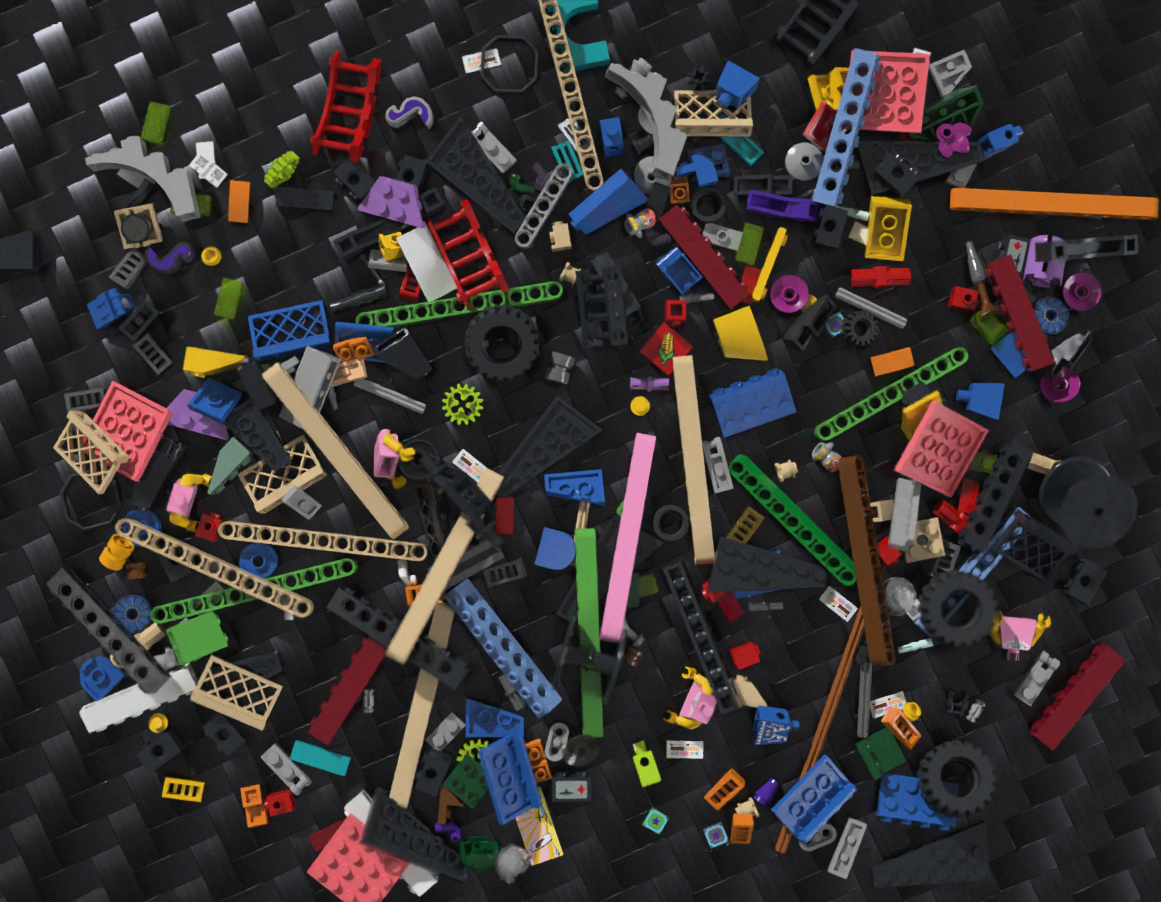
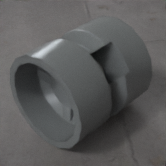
(559, 368)

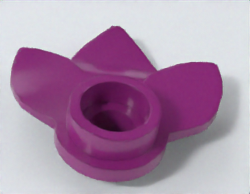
(955, 141)

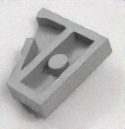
(949, 71)

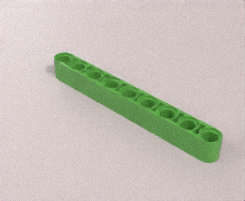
(881, 396)

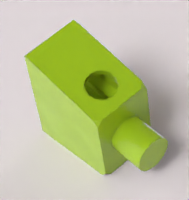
(650, 773)

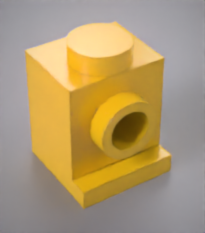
(390, 247)

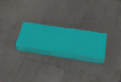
(742, 146)
(320, 758)

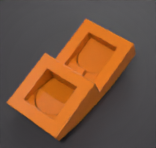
(254, 805)

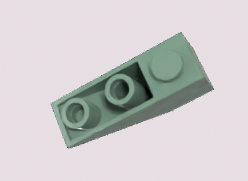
(229, 460)

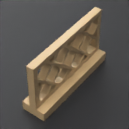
(712, 125)
(96, 439)
(302, 481)
(229, 708)

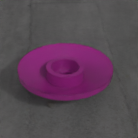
(785, 285)
(1090, 288)
(1067, 379)

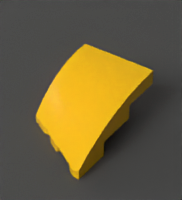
(828, 87)
(740, 335)

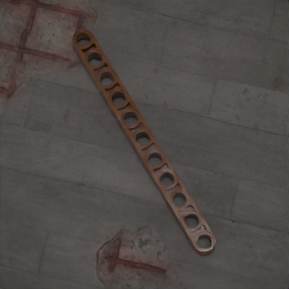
(866, 560)

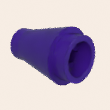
(766, 793)

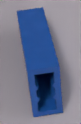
(607, 203)

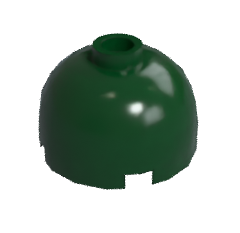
(478, 853)

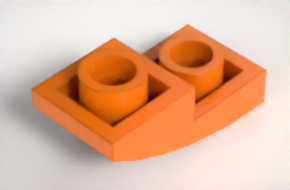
(679, 190)
(239, 201)
(353, 348)
(892, 361)
(538, 760)

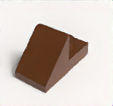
(447, 798)

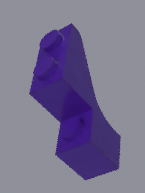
(782, 207)

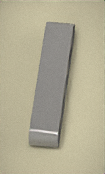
(544, 196)

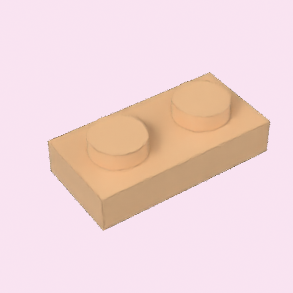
(349, 371)

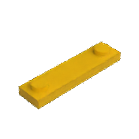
(760, 290)

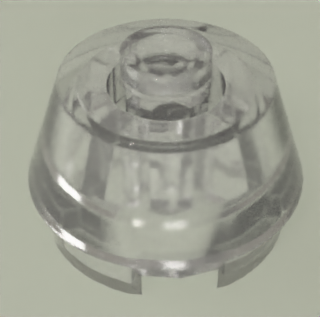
(899, 596)
(512, 862)

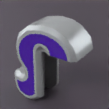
(409, 109)

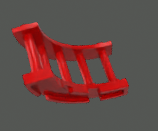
(365, 114)
(484, 251)

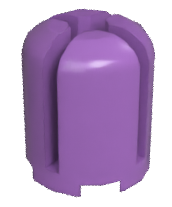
(1033, 269)

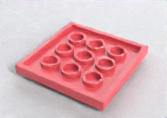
(897, 94)
(133, 425)
(941, 449)
(355, 870)

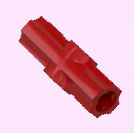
(880, 277)
(954, 519)

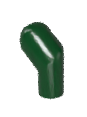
(519, 187)

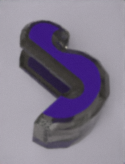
(172, 261)

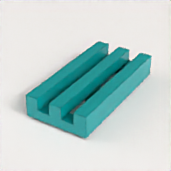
(561, 146)

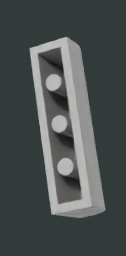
(314, 379)

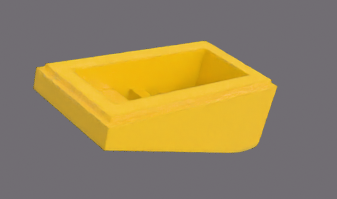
(174, 795)

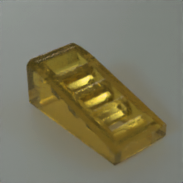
(752, 512)

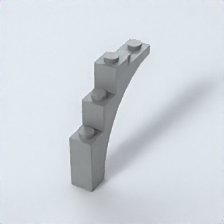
(660, 113)
(156, 166)

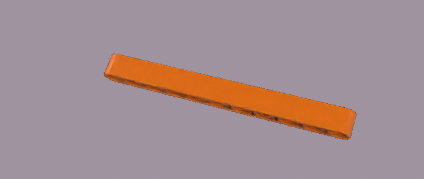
(1054, 203)

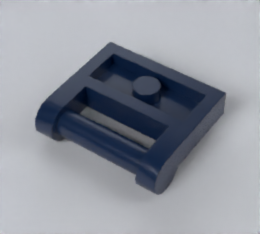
(716, 155)

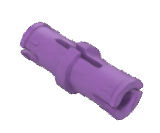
(649, 384)

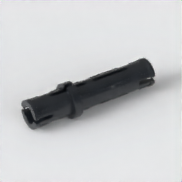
(365, 297)

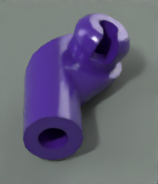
(451, 828)

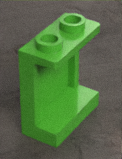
(197, 637)

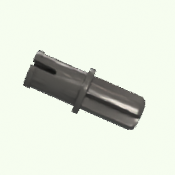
(512, 693)

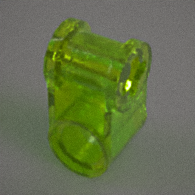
(990, 328)

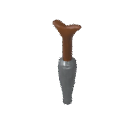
(979, 279)

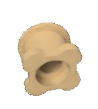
(569, 274)
(786, 470)
(747, 808)

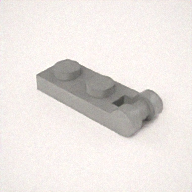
(494, 149)
(717, 465)
(1036, 678)
(286, 768)

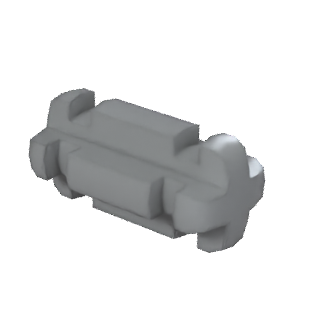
(368, 700)
(975, 710)

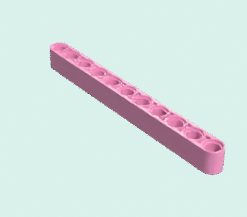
(627, 538)

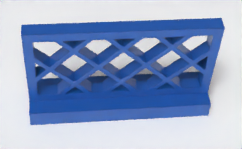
(294, 346)

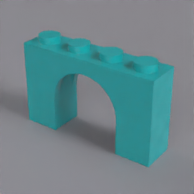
(585, 55)

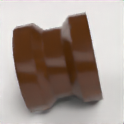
(136, 570)
(632, 655)

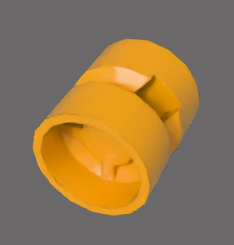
(116, 552)

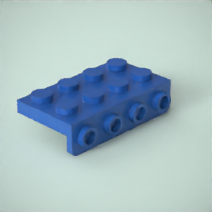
(752, 402)
(510, 777)
(814, 799)
(902, 802)

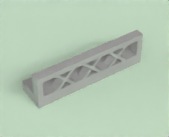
(904, 514)

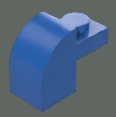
(701, 167)

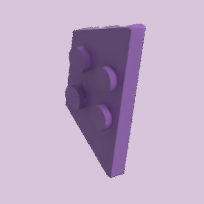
(394, 201)
(193, 421)

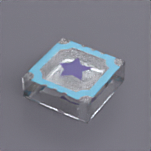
(834, 324)
(715, 835)

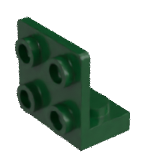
(880, 753)
(467, 781)

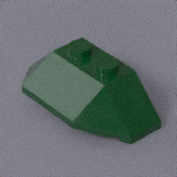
(953, 108)

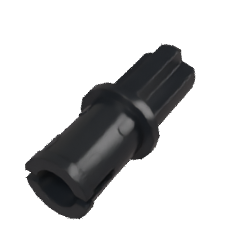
(140, 194)

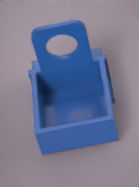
(678, 270)
(109, 308)

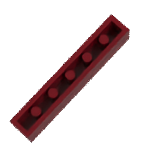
(704, 257)
(1019, 313)
(349, 689)
(1077, 696)

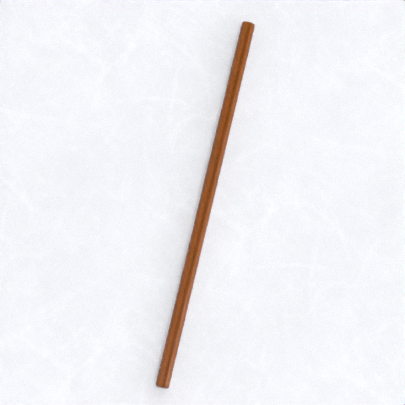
(829, 709)

